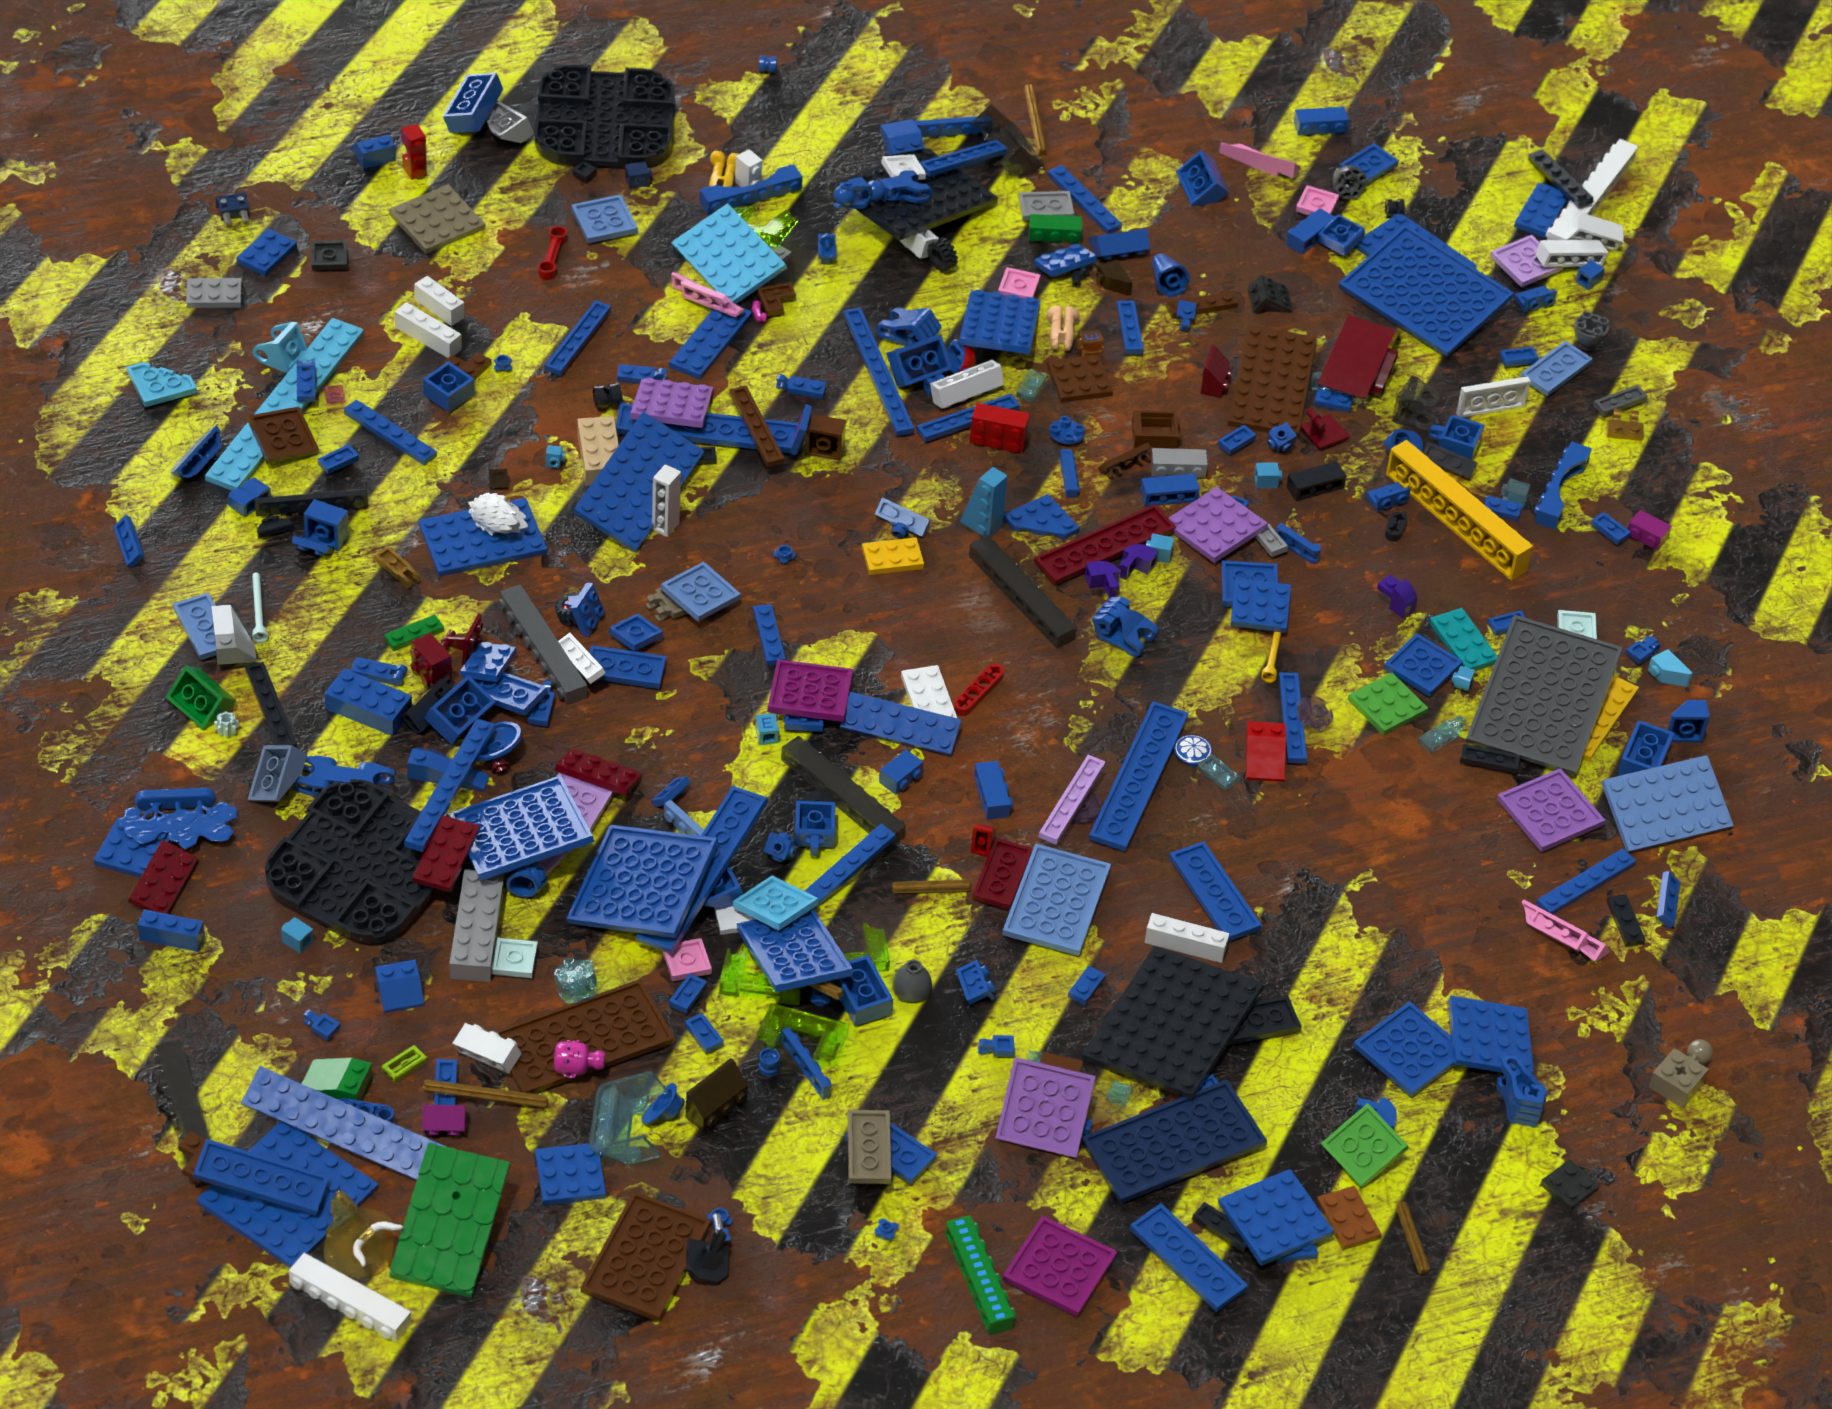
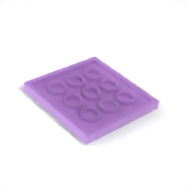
(672, 402)
(1216, 524)
(1550, 810)
(1045, 1107)

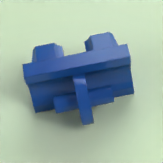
(826, 248)

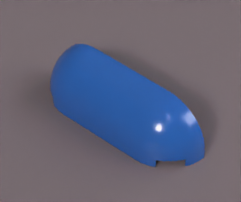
(198, 454)

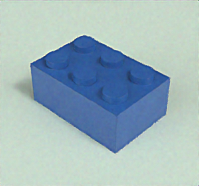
(919, 360)
(459, 709)
(1646, 748)
(864, 992)

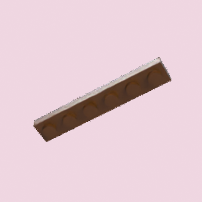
(756, 426)

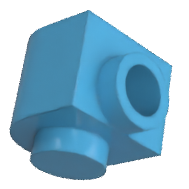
(554, 456)
(1463, 679)

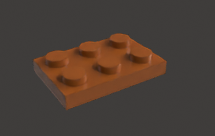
(1348, 1217)

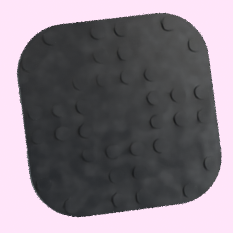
(604, 116)
(351, 864)

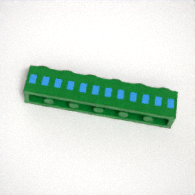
(980, 1275)

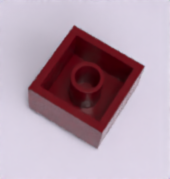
(430, 659)

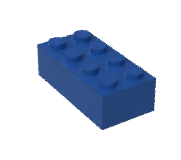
(473, 102)
(367, 701)

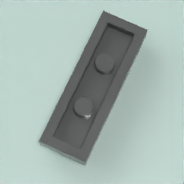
(1620, 400)

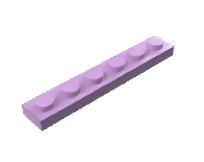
(1072, 799)

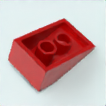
(1265, 751)

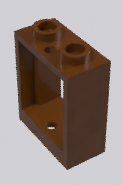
(1155, 419)

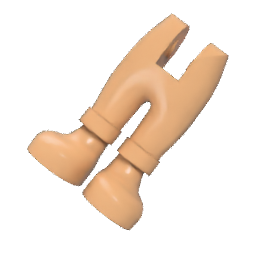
(1066, 336)

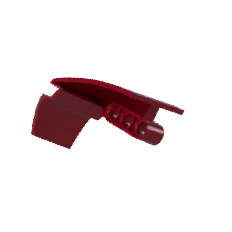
(1361, 359)

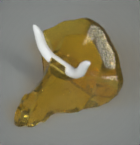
(358, 1239)

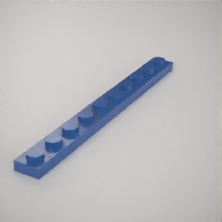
(878, 372)
(449, 785)

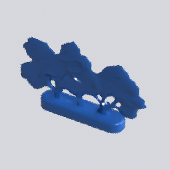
(182, 825)

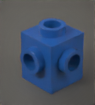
(1281, 438)
(780, 846)

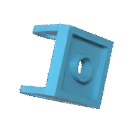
(285, 348)

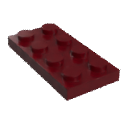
(598, 771)
(446, 853)
(1002, 873)
(162, 878)

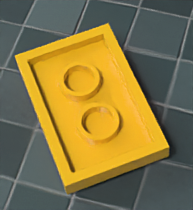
(892, 556)

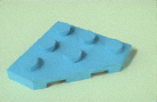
(159, 384)

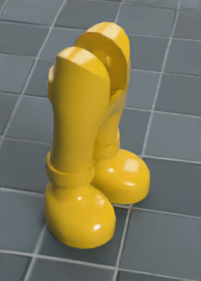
(718, 161)

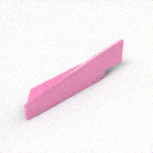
(1259, 160)
(705, 296)
(1564, 932)

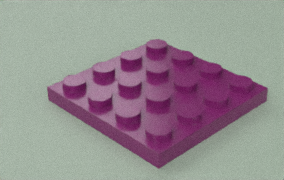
(810, 690)
(1059, 1266)

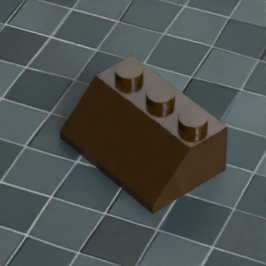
(716, 1095)

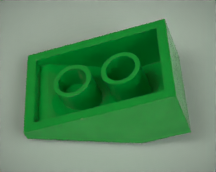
(339, 1077)

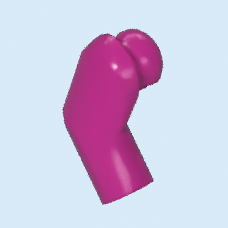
(756, 309)

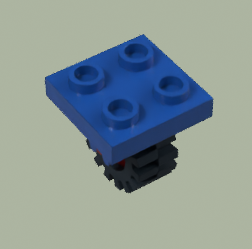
(581, 609)

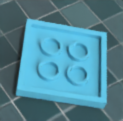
(775, 902)

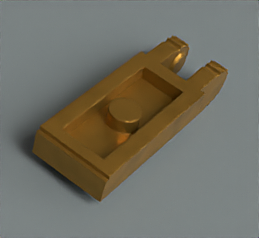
(397, 566)

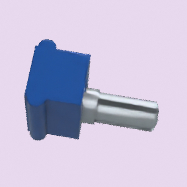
(716, 1223)

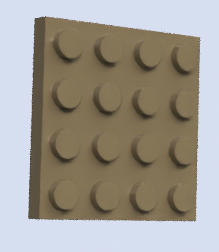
(437, 219)

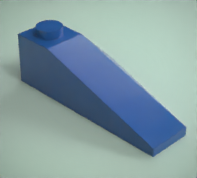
(431, 765)

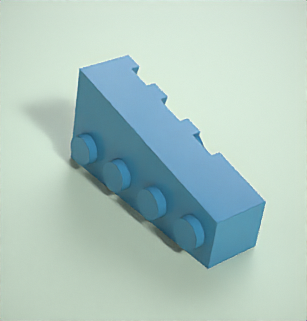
(987, 504)

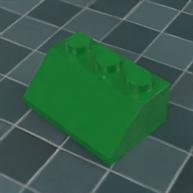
(199, 697)

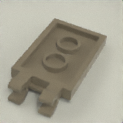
(667, 606)

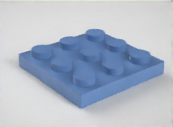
(604, 218)
(700, 591)

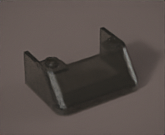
(1020, 154)

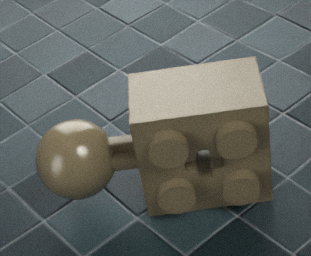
(1682, 1075)

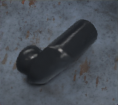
(1078, 275)

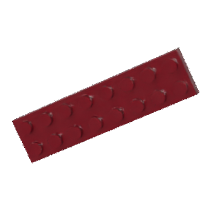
(1103, 544)

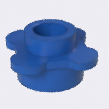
(502, 363)
(899, 530)
(784, 553)
(819, 998)
(724, 1216)
(886, 1234)

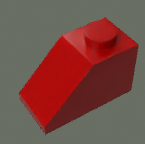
(982, 839)

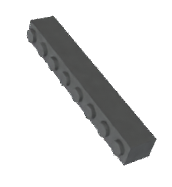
(543, 644)

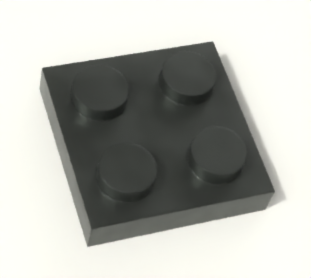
(329, 255)
(1569, 1185)

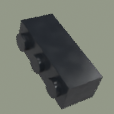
(1316, 481)

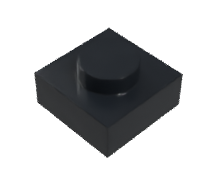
(584, 171)

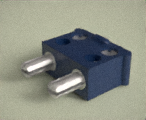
(233, 207)

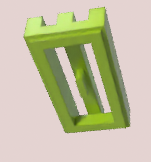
(406, 1066)

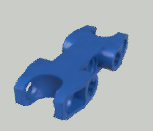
(326, 772)

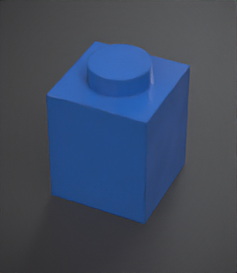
(1590, 275)

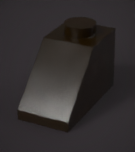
(1114, 278)

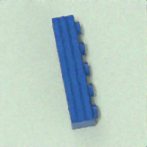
(1069, 473)

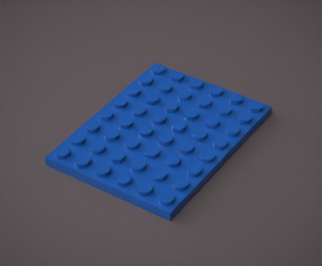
(1426, 290)

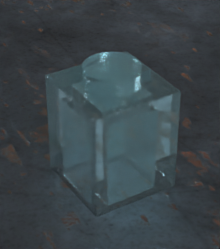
(1516, 491)

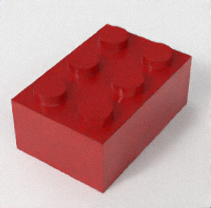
(999, 428)

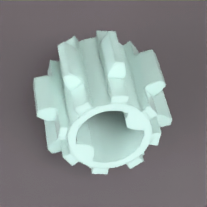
(226, 724)

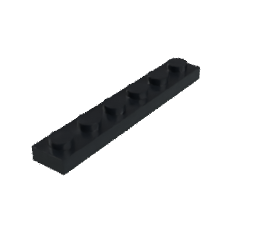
(1560, 178)
(300, 503)
(269, 704)

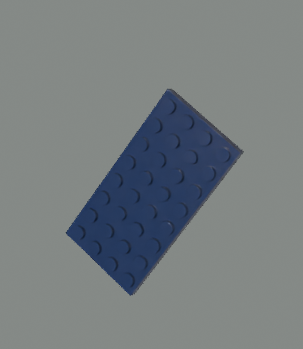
(1173, 1141)

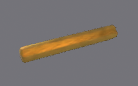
(931, 886)
(1412, 1237)

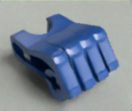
(910, 326)
(1123, 626)
(1522, 1094)

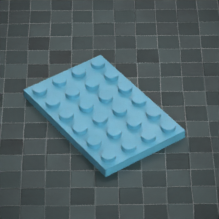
(729, 254)

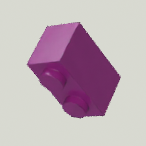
(1649, 530)
(444, 1118)

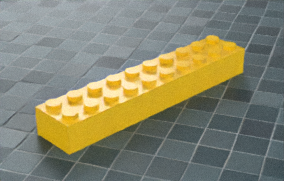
(1459, 510)

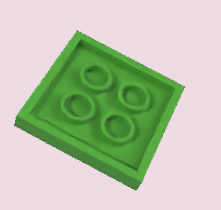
(1387, 703)
(1365, 1145)

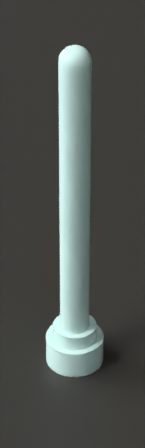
(259, 633)

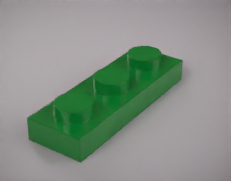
(403, 636)

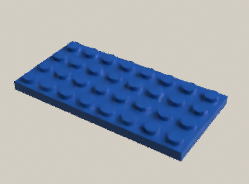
(623, 490)

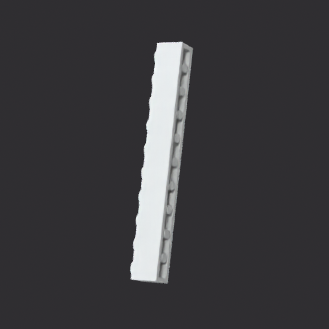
(1599, 186)

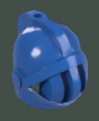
(526, 880)

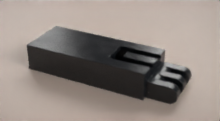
(415, 714)

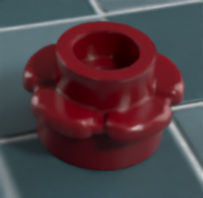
(499, 765)

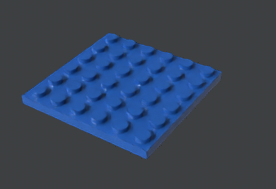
(524, 827)
(642, 881)
(281, 1229)

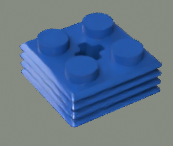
(1341, 235)

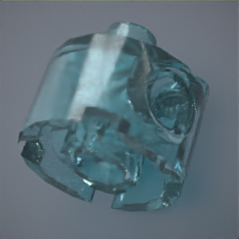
(576, 980)

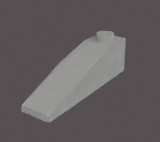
(509, 124)
(231, 638)

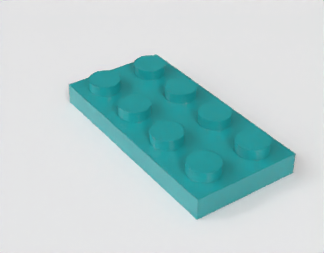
(1463, 639)

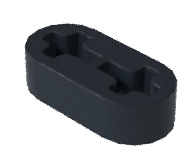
(1399, 527)

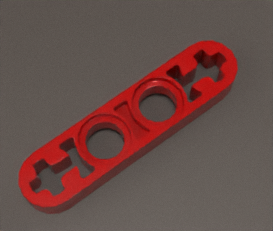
(981, 691)

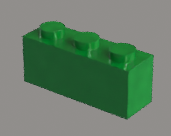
(1055, 228)

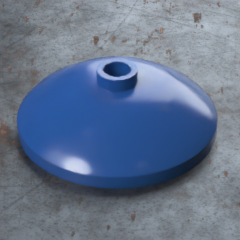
(502, 741)

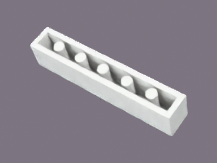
(349, 1297)

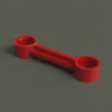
(549, 263)

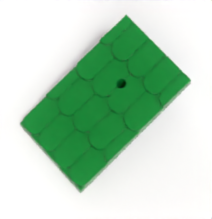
(449, 1220)

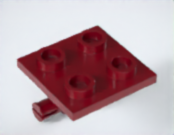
(1323, 430)
(468, 643)

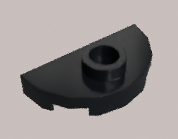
(273, 525)

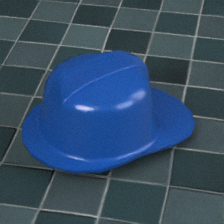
(1399, 436)
(664, 1106)

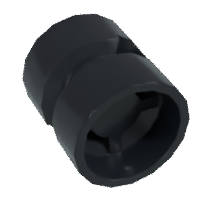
(607, 395)

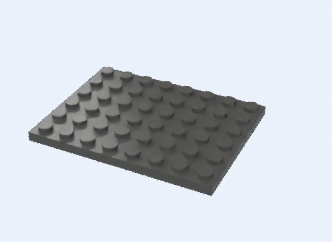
(1544, 694)

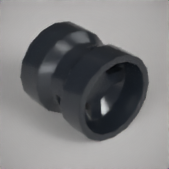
(1394, 207)

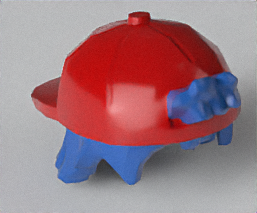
(960, 357)

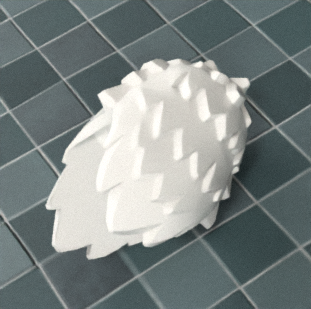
(496, 514)

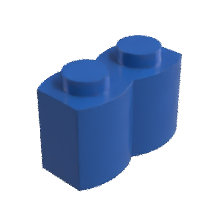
(243, 498)

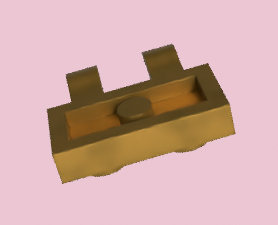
(1625, 430)

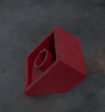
(1215, 373)

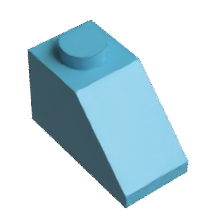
(1669, 669)

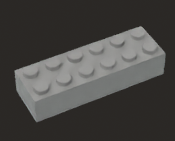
(476, 927)

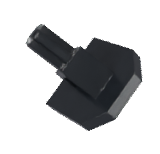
(707, 1260)

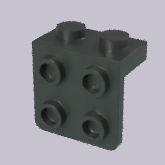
(1267, 291)

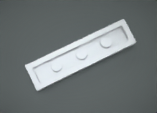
(581, 658)

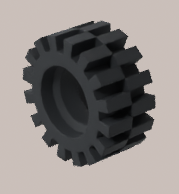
(942, 254)

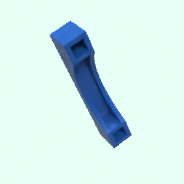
(783, 181)
(1573, 463)

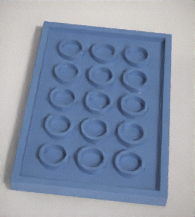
(1667, 804)
(1056, 899)

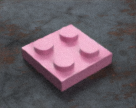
(1315, 198)
(1019, 283)
(688, 958)

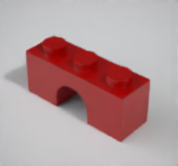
(415, 159)

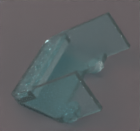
(613, 1116)

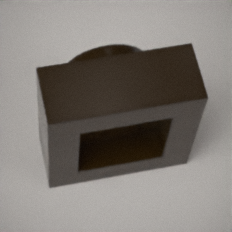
(498, 478)

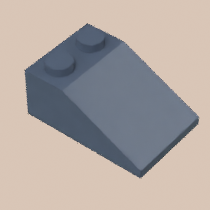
(276, 772)

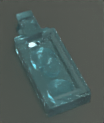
(1441, 734)

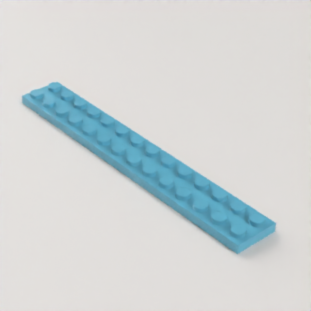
(243, 453)

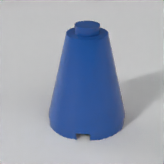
(1169, 275)

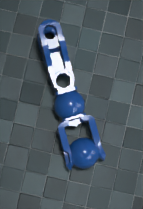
(887, 189)

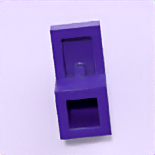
(1137, 557)
(1103, 575)
(1401, 593)

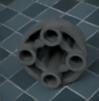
(1349, 181)
(1590, 330)
(912, 982)

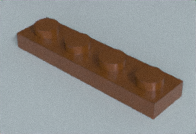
(1206, 303)

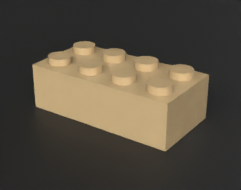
(596, 443)

